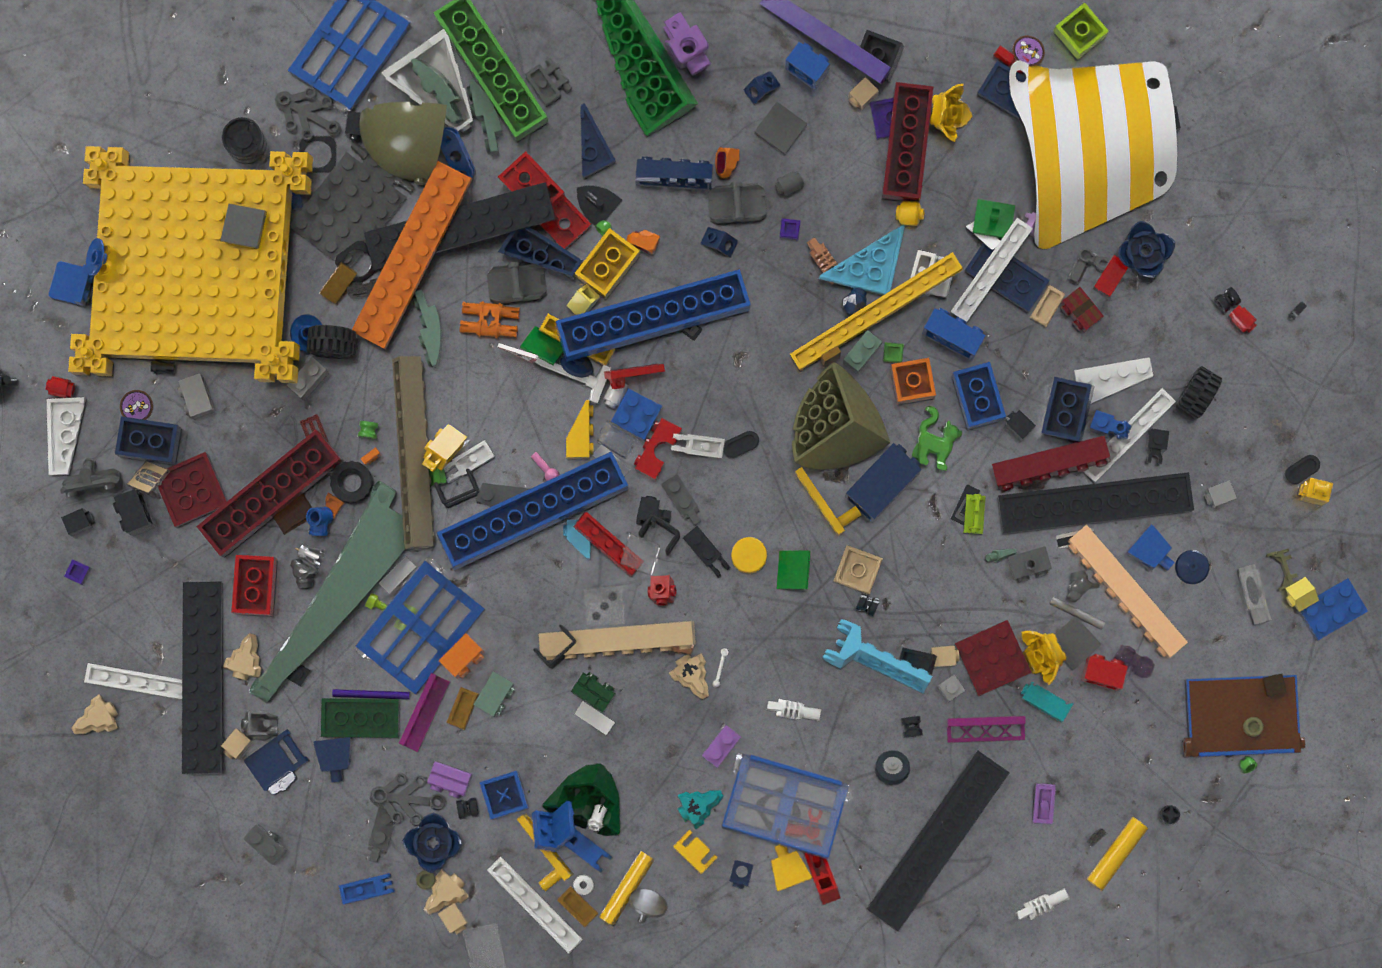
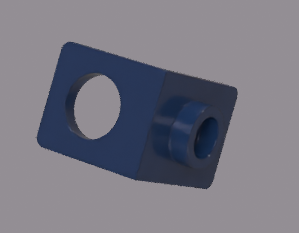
(764, 83)
(716, 239)
(739, 882)

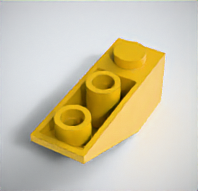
(578, 440)

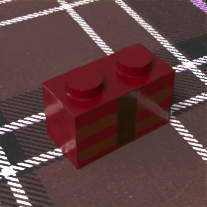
(1081, 310)

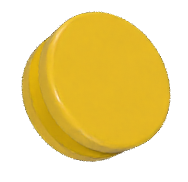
(749, 555)

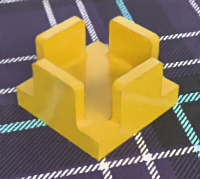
(694, 852)

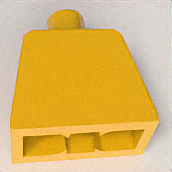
(788, 868)

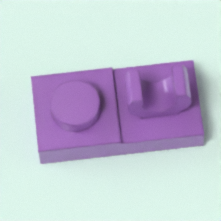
(1044, 803)

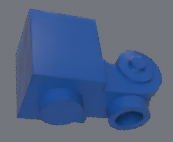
(1105, 424)

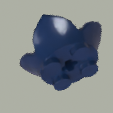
(1159, 244)
(417, 842)

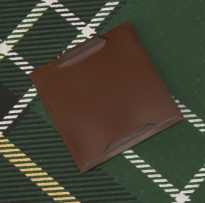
(293, 514)

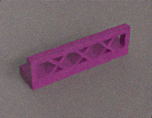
(424, 712)
(986, 721)

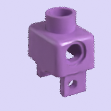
(683, 37)

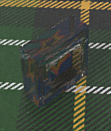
(1093, 839)

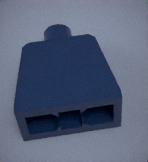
(334, 756)

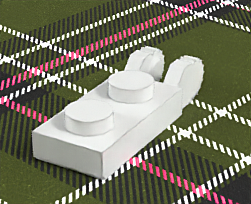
(700, 445)
(469, 459)

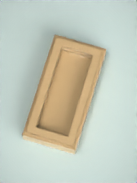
(1047, 306)

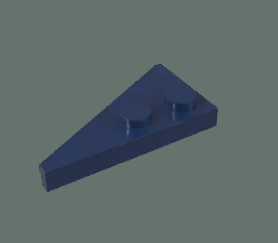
(595, 150)

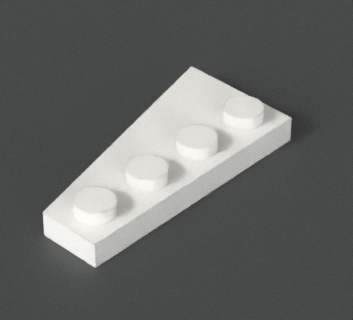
(1114, 377)
(63, 427)

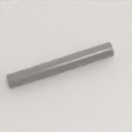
(1076, 612)

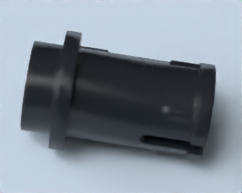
(162, 367)

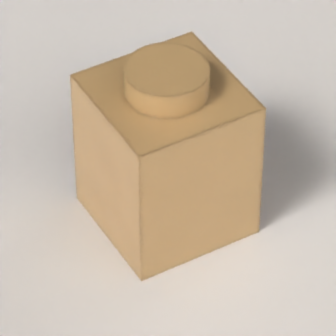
(863, 94)
(946, 656)
(236, 744)
(453, 919)

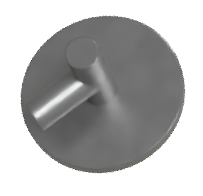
(647, 904)

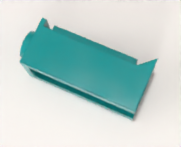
(1046, 701)

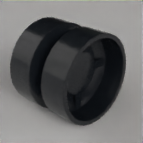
(243, 140)

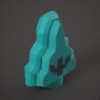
(698, 806)

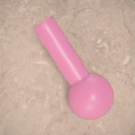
(550, 473)

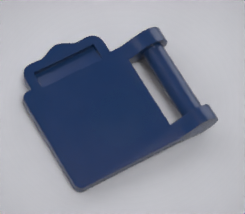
(272, 765)

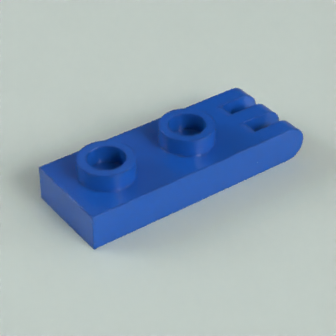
(365, 889)

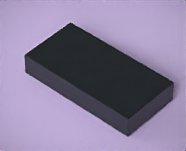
(919, 659)

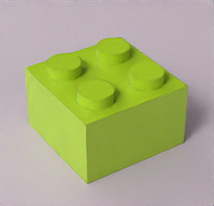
(1081, 31)

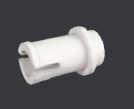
(595, 822)

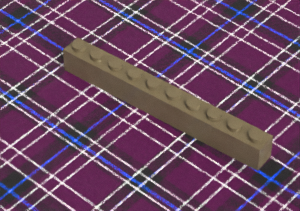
(412, 440)

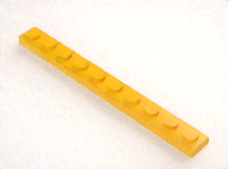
(877, 311)

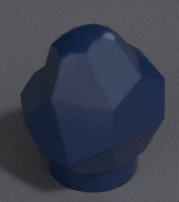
(855, 301)

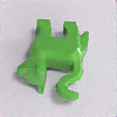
(933, 444)

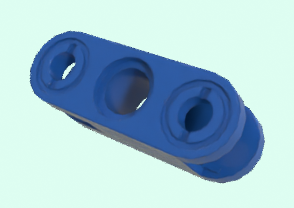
(456, 144)
(586, 849)

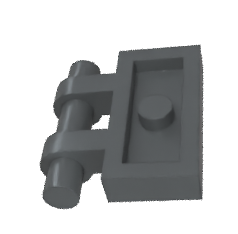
(543, 84)

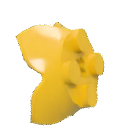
(950, 112)
(1043, 654)

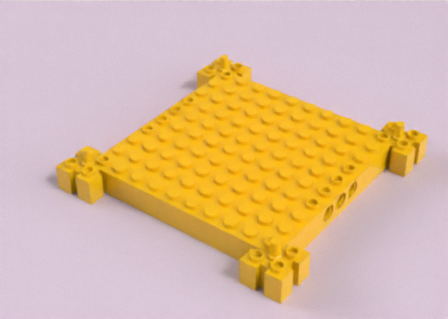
(172, 281)

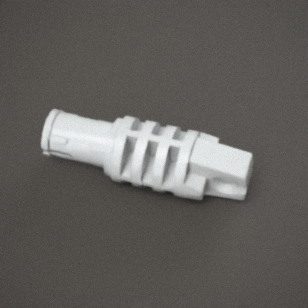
(793, 710)
(1042, 905)

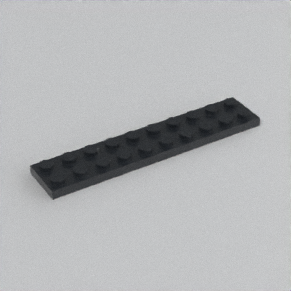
(475, 221)
(1095, 503)
(202, 678)
(938, 840)

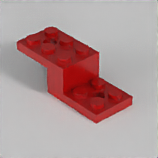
(562, 206)

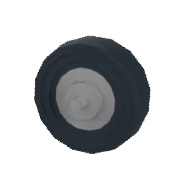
(892, 767)

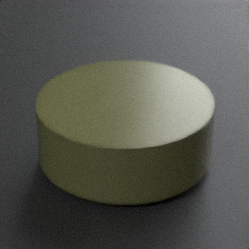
(1253, 726)
(425, 880)

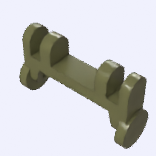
(1279, 556)

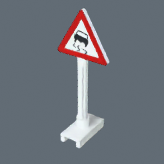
(596, 383)

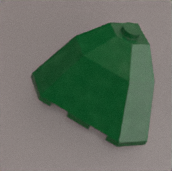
(585, 789)

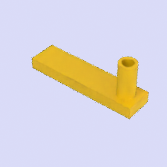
(836, 523)
(561, 869)

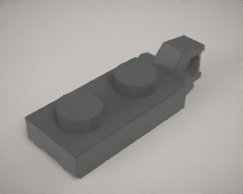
(681, 498)
(380, 834)

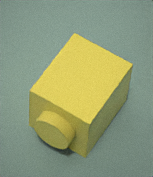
(583, 300)
(1301, 594)

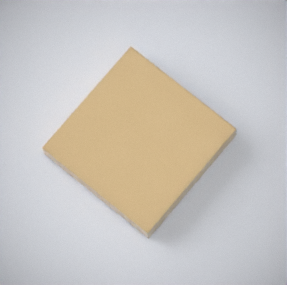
(858, 569)

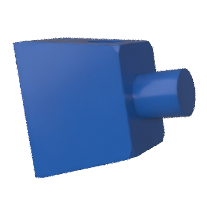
(1151, 549)

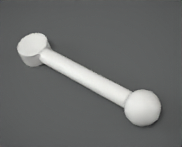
(724, 652)

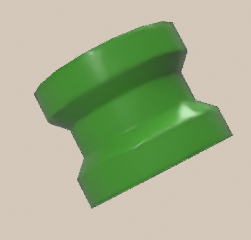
(368, 430)

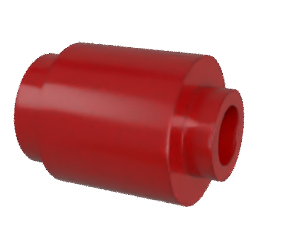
(1243, 319)
(60, 387)

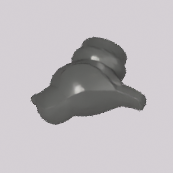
(303, 573)
(1079, 585)

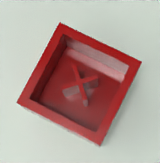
(1104, 673)

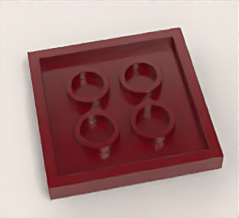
(191, 490)
(993, 658)

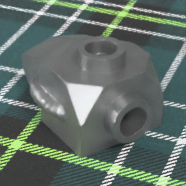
(259, 725)

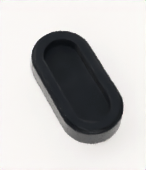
(741, 444)
(1302, 469)

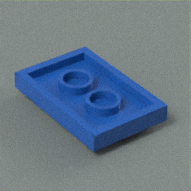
(1334, 609)

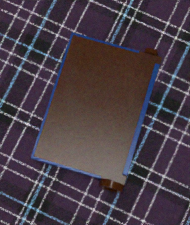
(1223, 704)

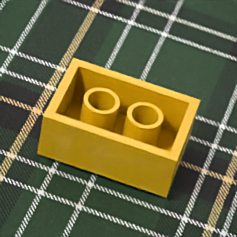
(607, 263)

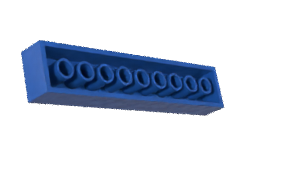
(653, 315)
(532, 510)

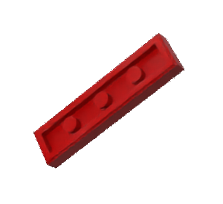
(603, 540)

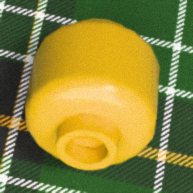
(909, 213)

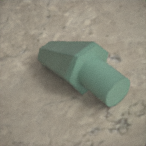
(998, 555)

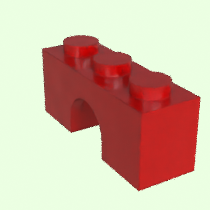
(663, 434)

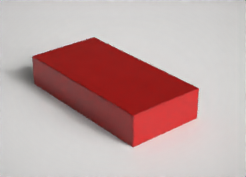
(1111, 276)

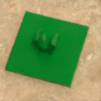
(993, 218)
(542, 346)
(793, 569)

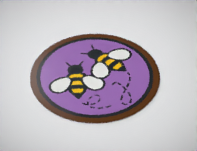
(1027, 47)
(136, 405)

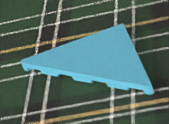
(871, 267)

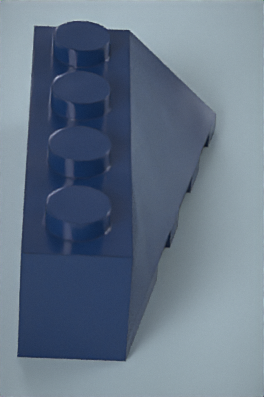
(674, 173)
(541, 251)

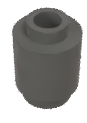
(789, 183)

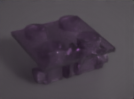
(1143, 664)

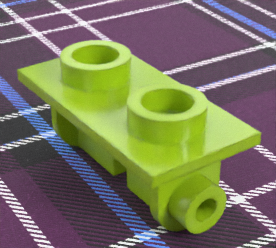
(974, 514)

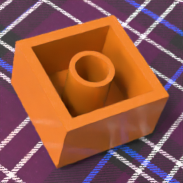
(913, 381)
(462, 657)

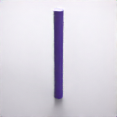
(370, 694)

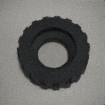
(337, 478)

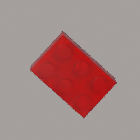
(254, 585)

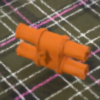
(494, 329)

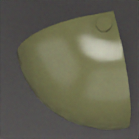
(404, 137)
(836, 423)

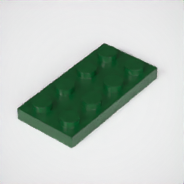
(360, 718)

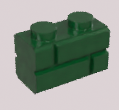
(593, 692)

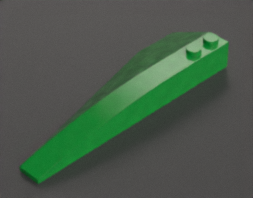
(648, 74)

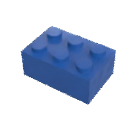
(954, 333)
(978, 395)

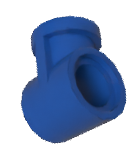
(319, 519)

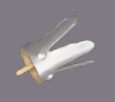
(310, 554)

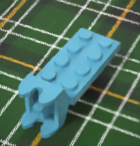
(871, 657)

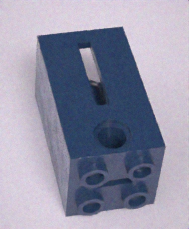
(883, 482)

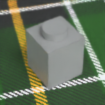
(1220, 494)
(951, 688)

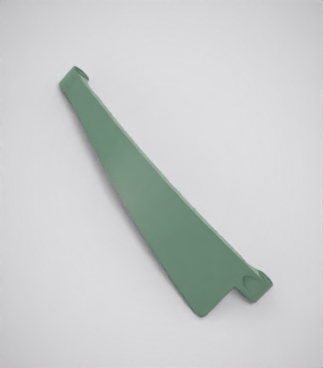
(362, 563)

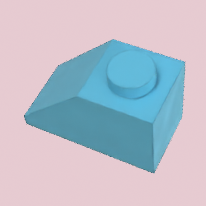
(577, 539)

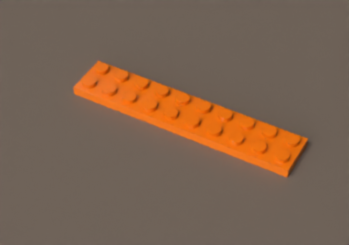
(411, 254)

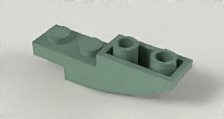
(436, 83)
(484, 110)
(432, 335)

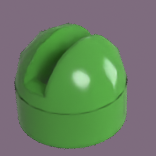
(603, 226)
(1248, 764)

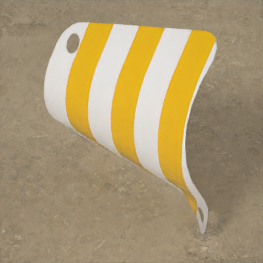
(1094, 142)

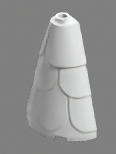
(439, 54)

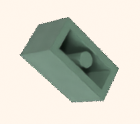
(862, 352)
(494, 694)

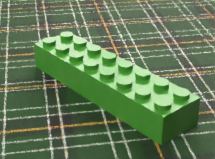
(491, 67)

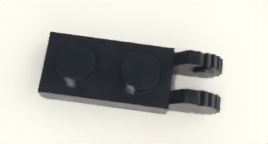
(705, 550)

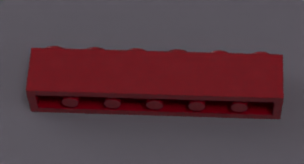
(1051, 462)

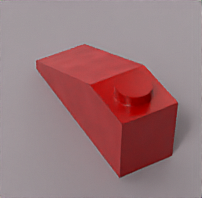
(822, 878)

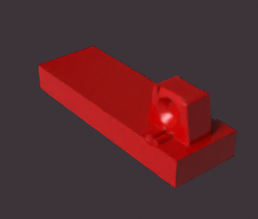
(617, 376)

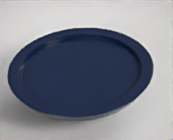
(579, 368)
(1192, 567)

